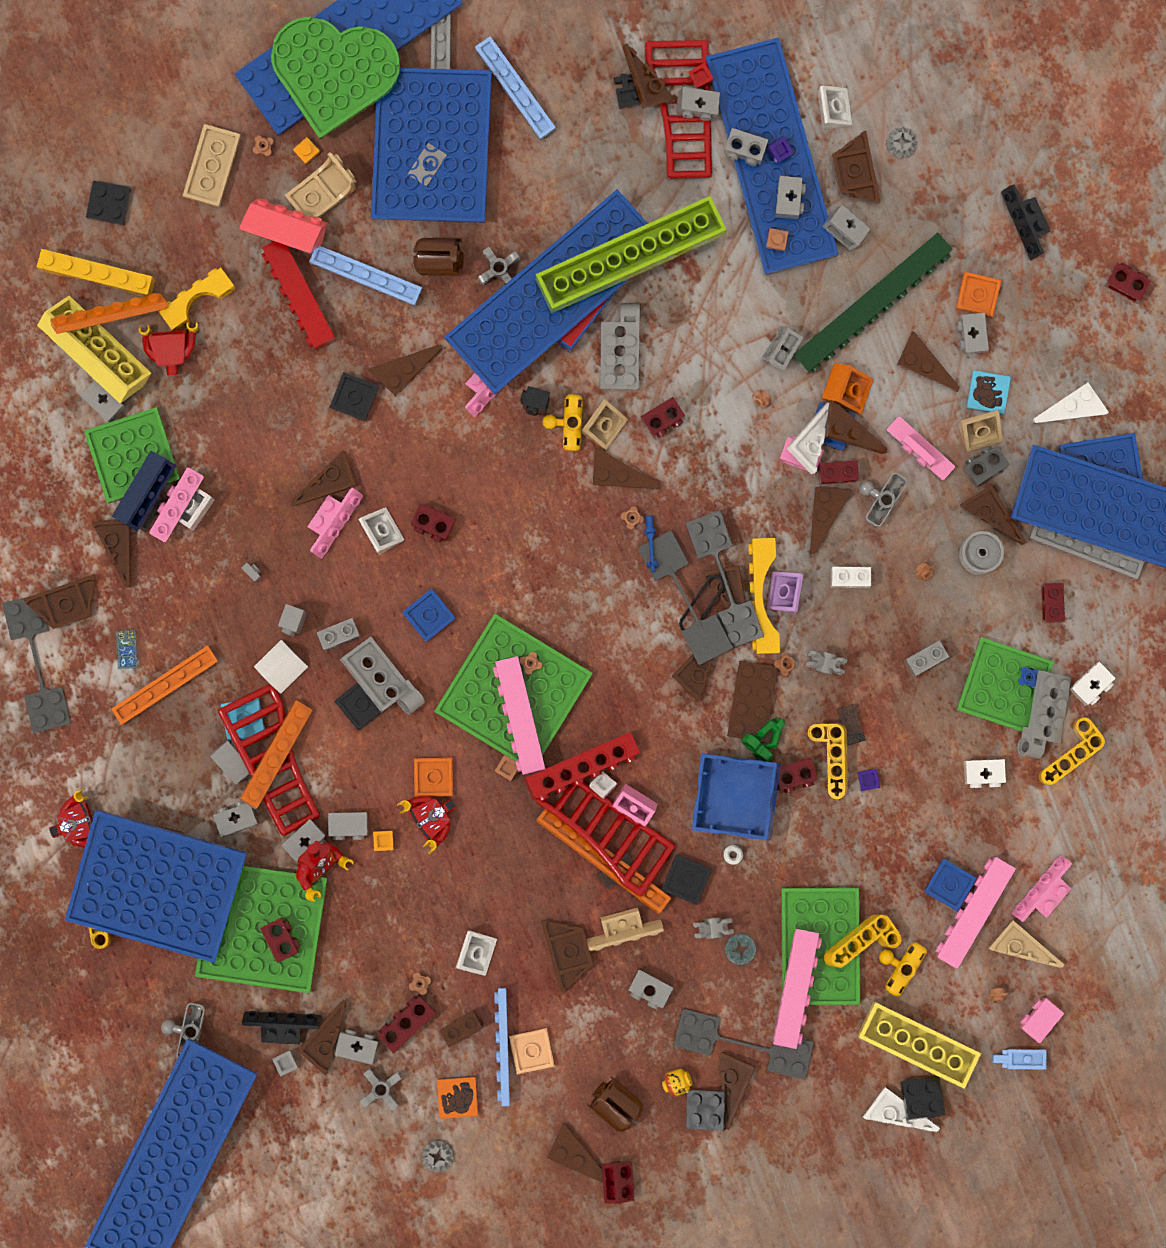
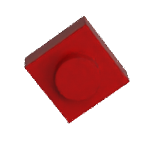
(700, 76)

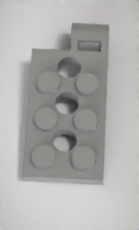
(630, 360)
(406, 695)
(1033, 739)

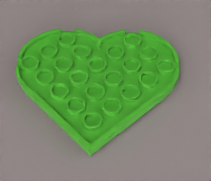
(333, 72)

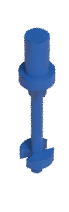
(650, 531)

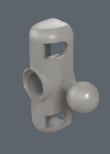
(879, 509)
(194, 1020)

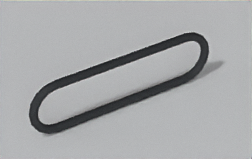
(695, 599)

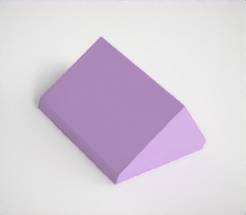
(784, 592)

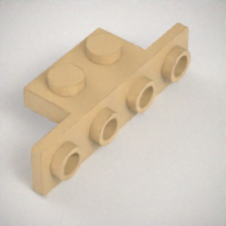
(622, 928)

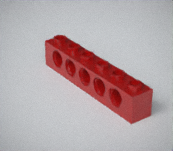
(535, 782)

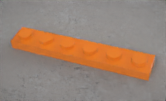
(108, 313)
(164, 685)
(275, 754)

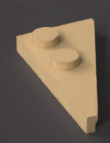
(1019, 943)

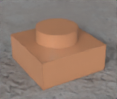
(777, 239)
(507, 768)

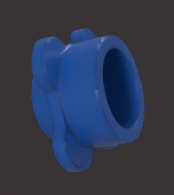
(1023, 678)

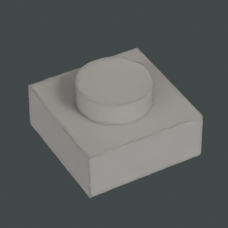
(252, 571)
(285, 1063)

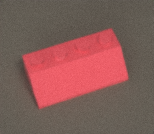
(284, 225)

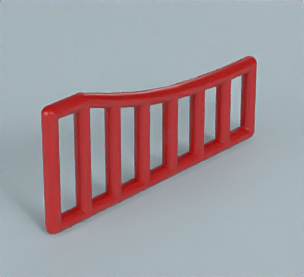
(668, 119)
(250, 762)
(599, 847)

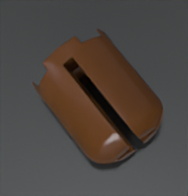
(438, 256)
(622, 1098)

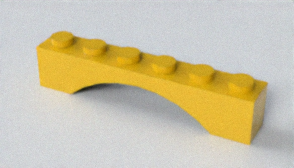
(95, 272)
(763, 554)

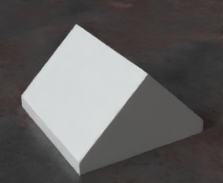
(834, 107)
(196, 509)
(381, 530)
(281, 666)
(476, 953)

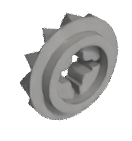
(895, 148)
(446, 1153)

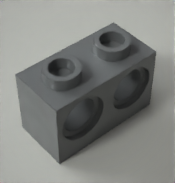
(988, 469)

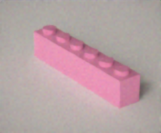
(520, 715)
(975, 912)
(795, 988)

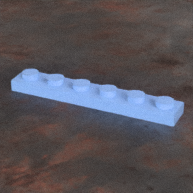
(515, 88)
(366, 275)
(502, 1055)

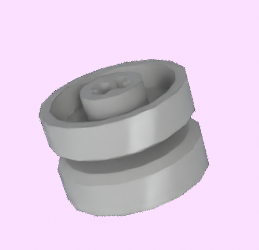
(970, 556)

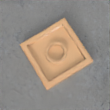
(531, 1051)

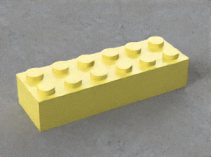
(97, 353)
(918, 1045)

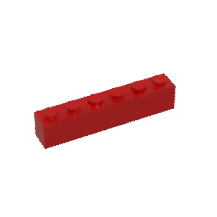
(299, 294)

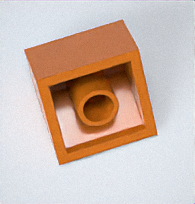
(848, 387)

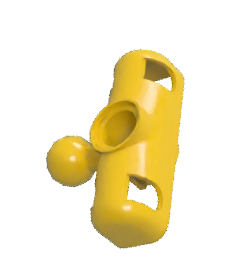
(572, 411)
(887, 957)

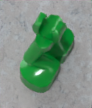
(753, 742)

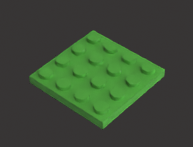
(122, 448)
(994, 688)

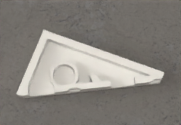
(1078, 404)
(808, 443)
(890, 1109)

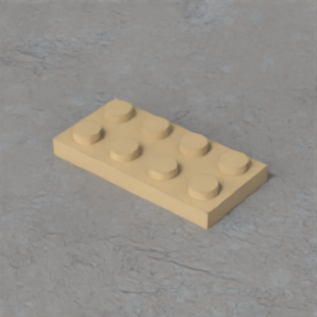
(211, 165)

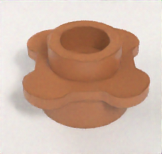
(259, 142)
(761, 398)
(632, 512)
(924, 571)
(525, 662)
(790, 664)
(418, 978)
(997, 995)

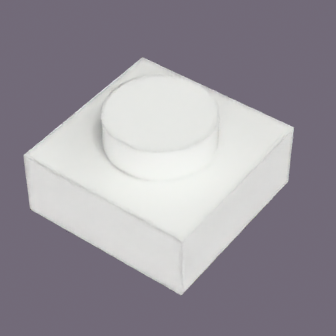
(602, 785)

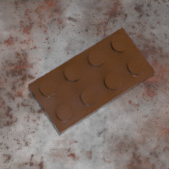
(751, 699)

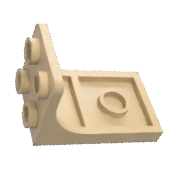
(323, 188)

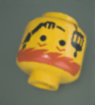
(677, 1082)

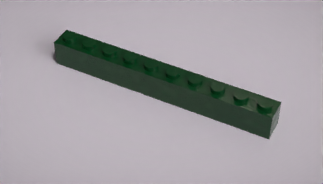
(872, 303)

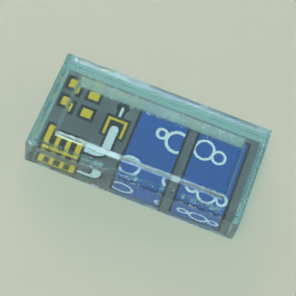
(126, 649)

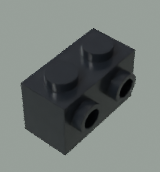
(535, 401)

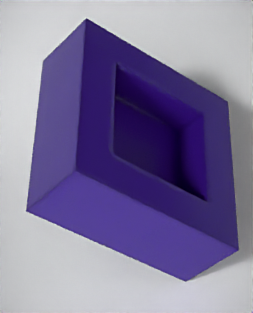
(780, 149)
(868, 780)

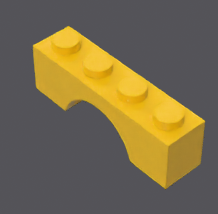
(216, 285)

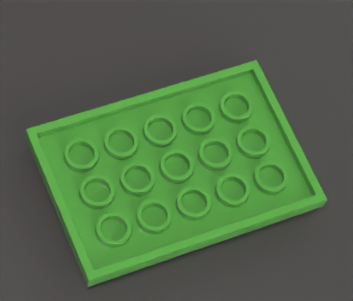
(833, 916)

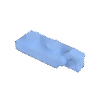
(1021, 1058)

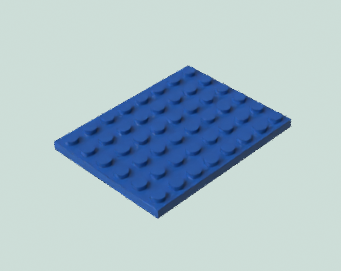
(454, 116)
(155, 886)

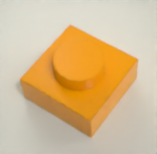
(306, 150)
(383, 840)

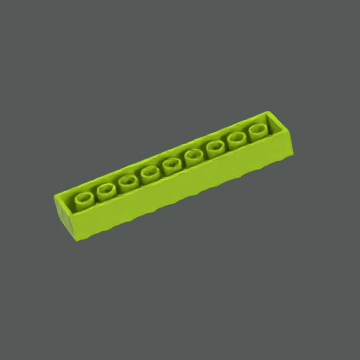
(630, 254)

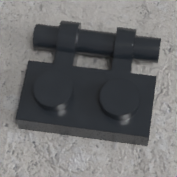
(627, 95)

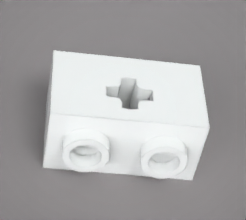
(850, 577)
(1082, 689)
(995, 768)

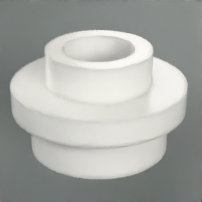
(728, 859)

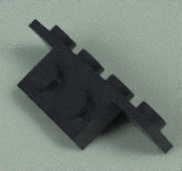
(1027, 219)
(281, 1027)

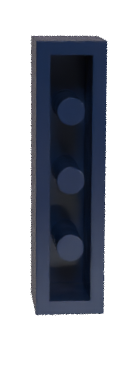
(144, 490)

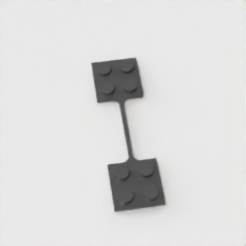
(709, 538)
(706, 636)
(47, 707)
(699, 1032)

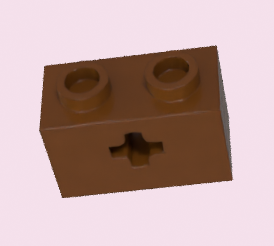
(461, 1028)

